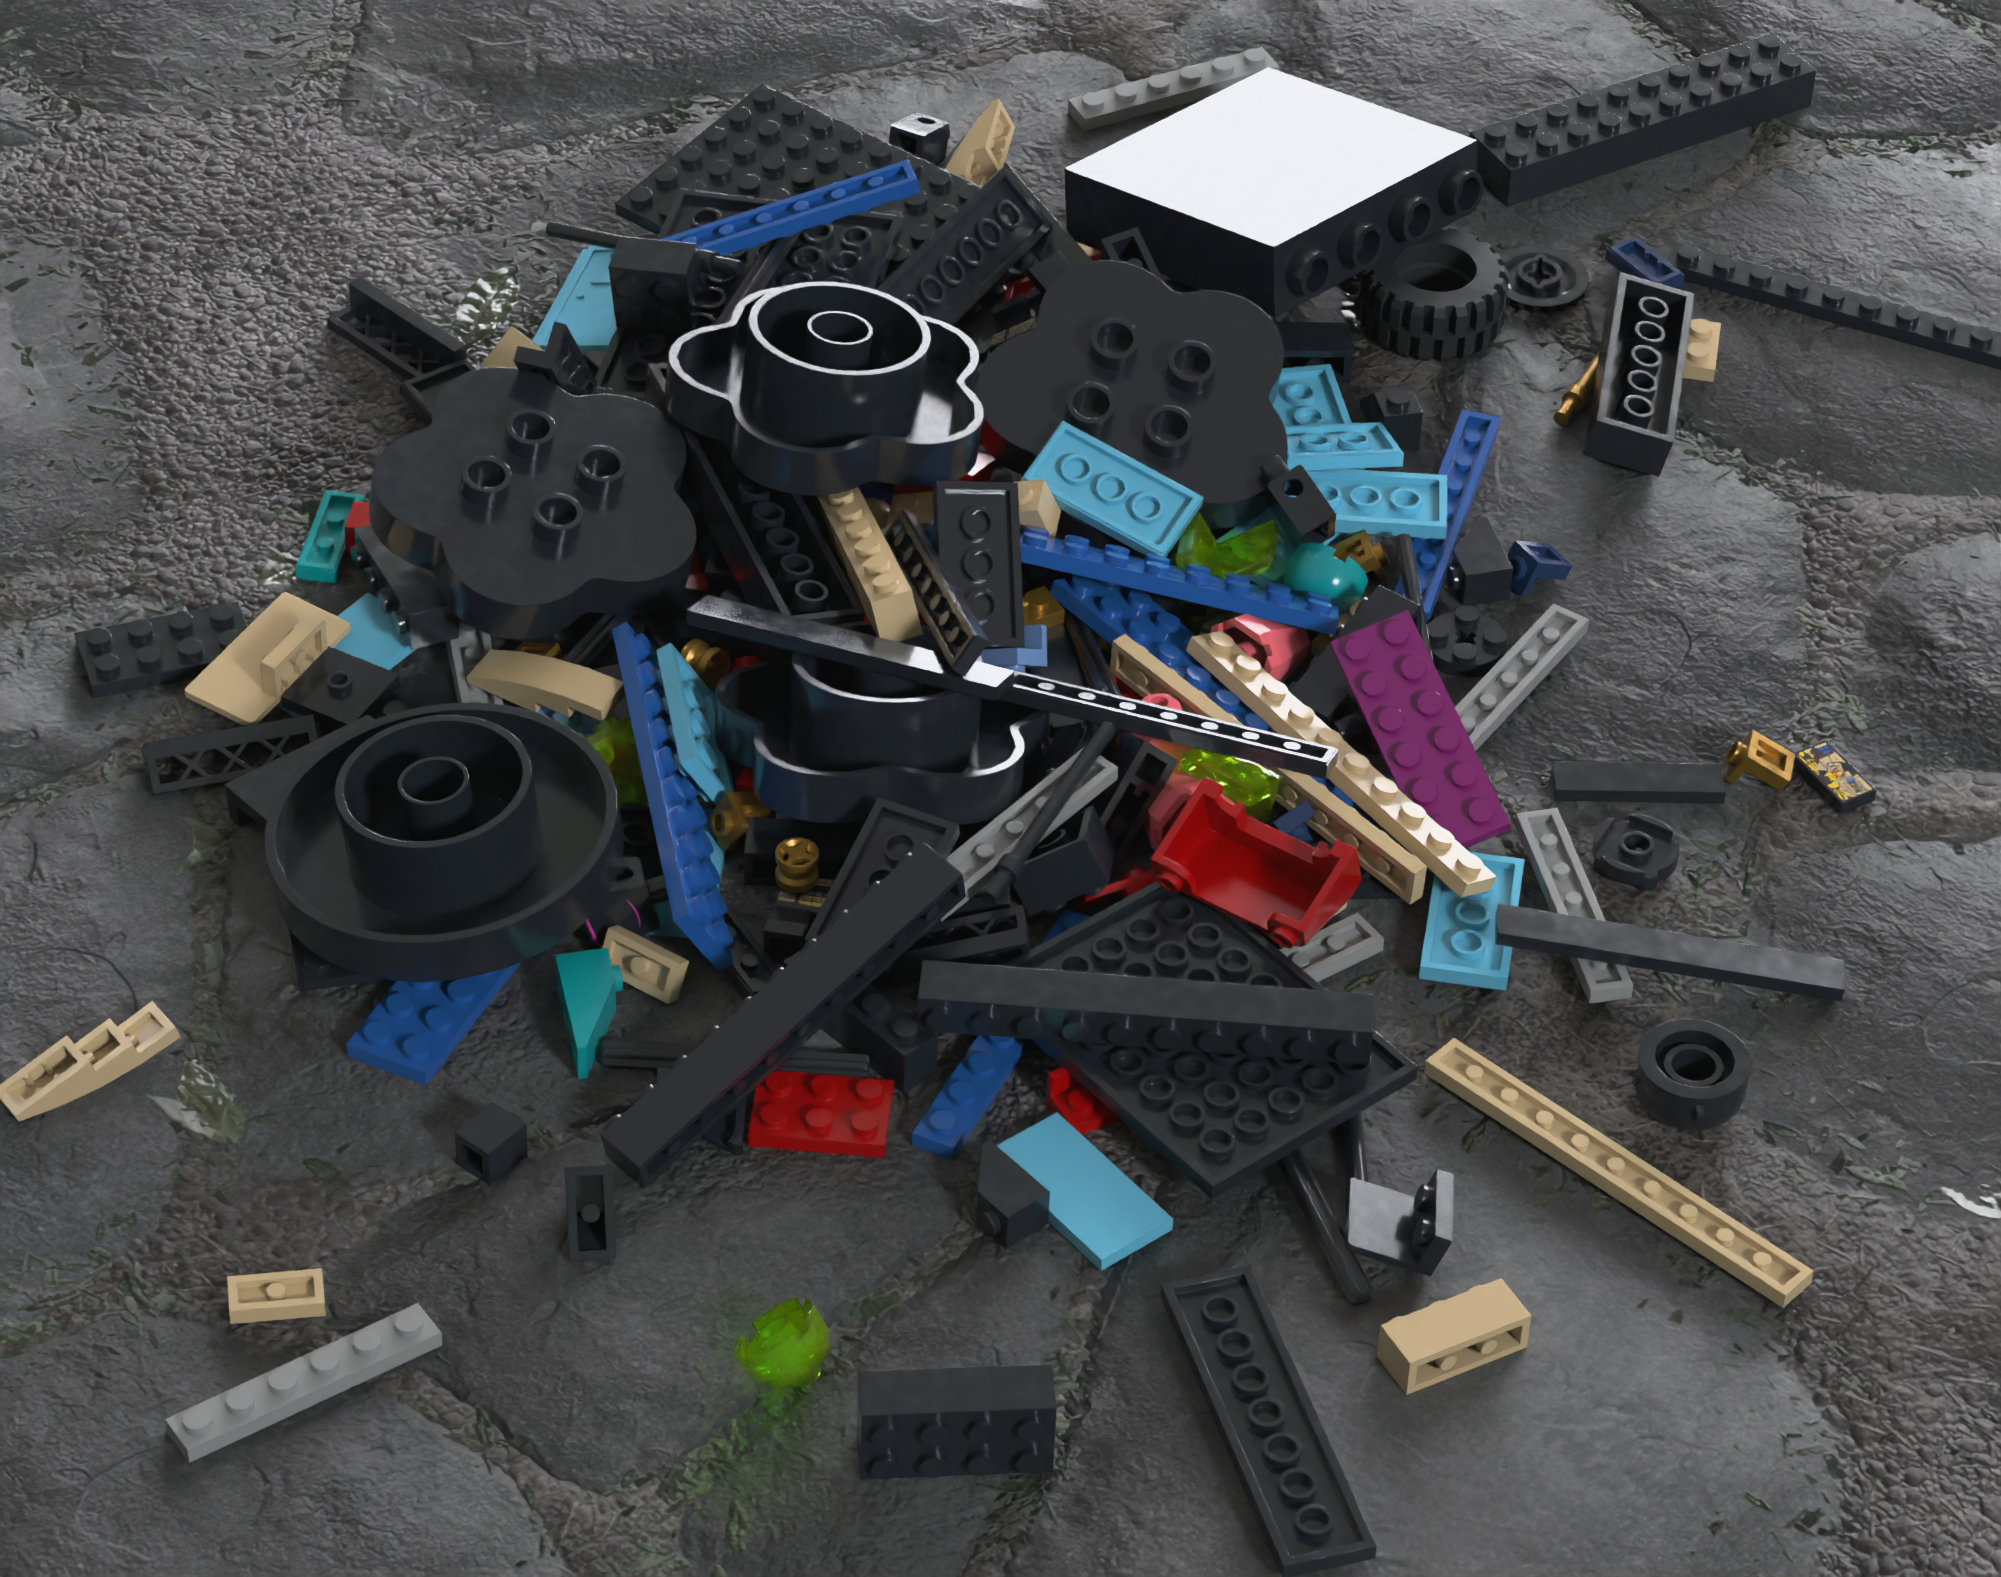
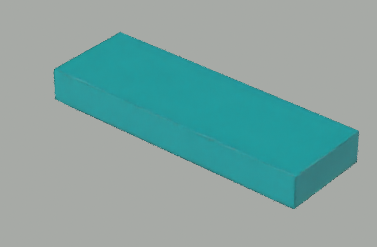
(325, 544)

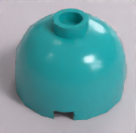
(1317, 570)

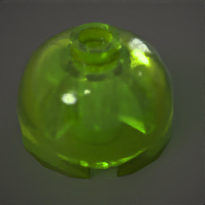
(786, 1347)

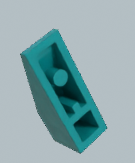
(588, 1001)

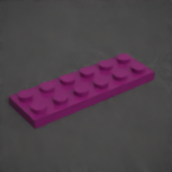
(1419, 728)

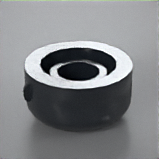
(1692, 1074)

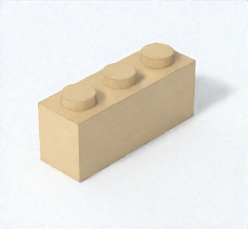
(1453, 1336)

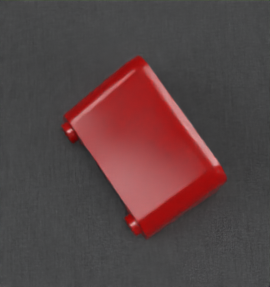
(1254, 868)

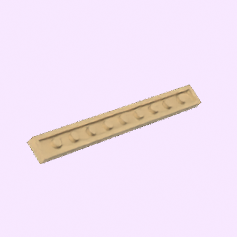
(1353, 771)
(1333, 818)
(1619, 1173)

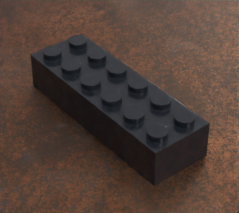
(1639, 375)

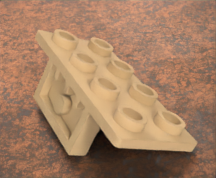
(266, 659)

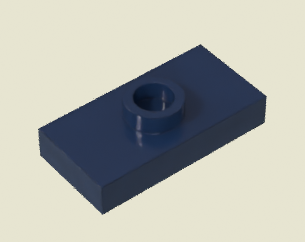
(1641, 261)

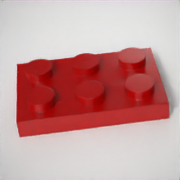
(822, 1114)

